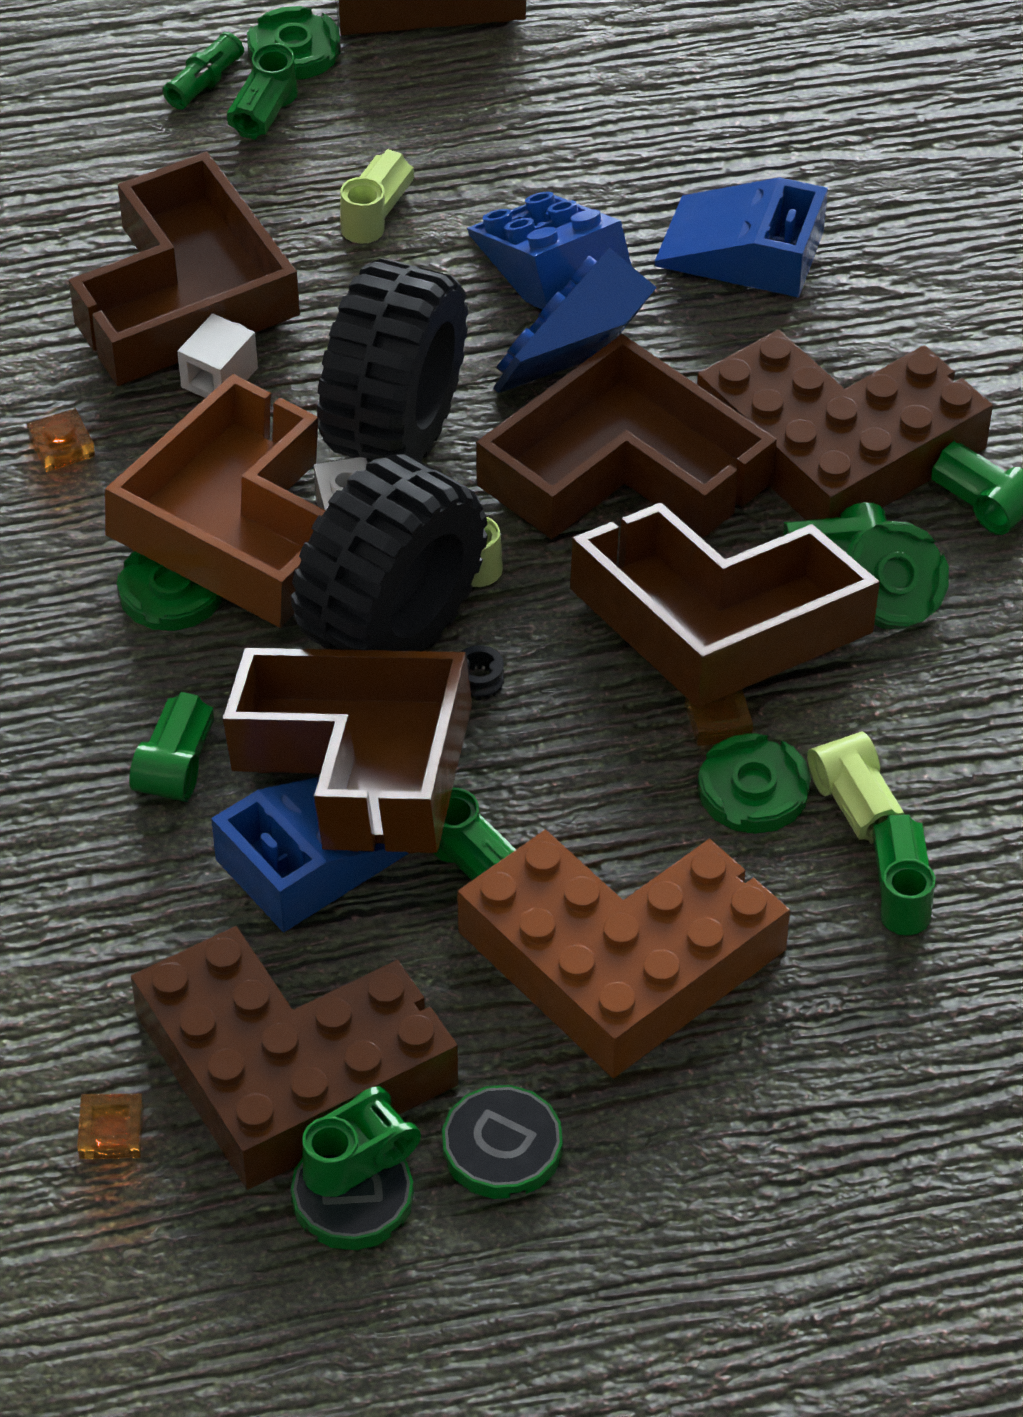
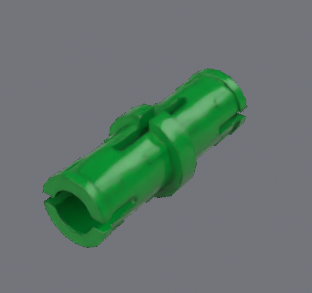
(186, 86)

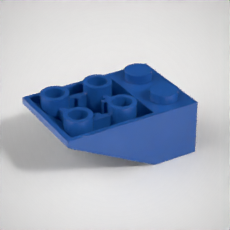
(748, 234)
(546, 243)
(577, 321)
(277, 855)

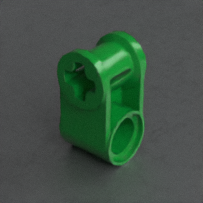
(364, 1137)

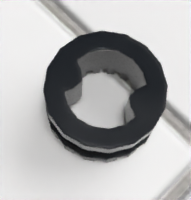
(490, 658)

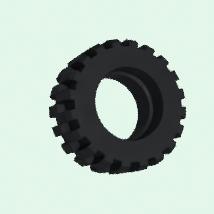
(392, 361)
(389, 559)

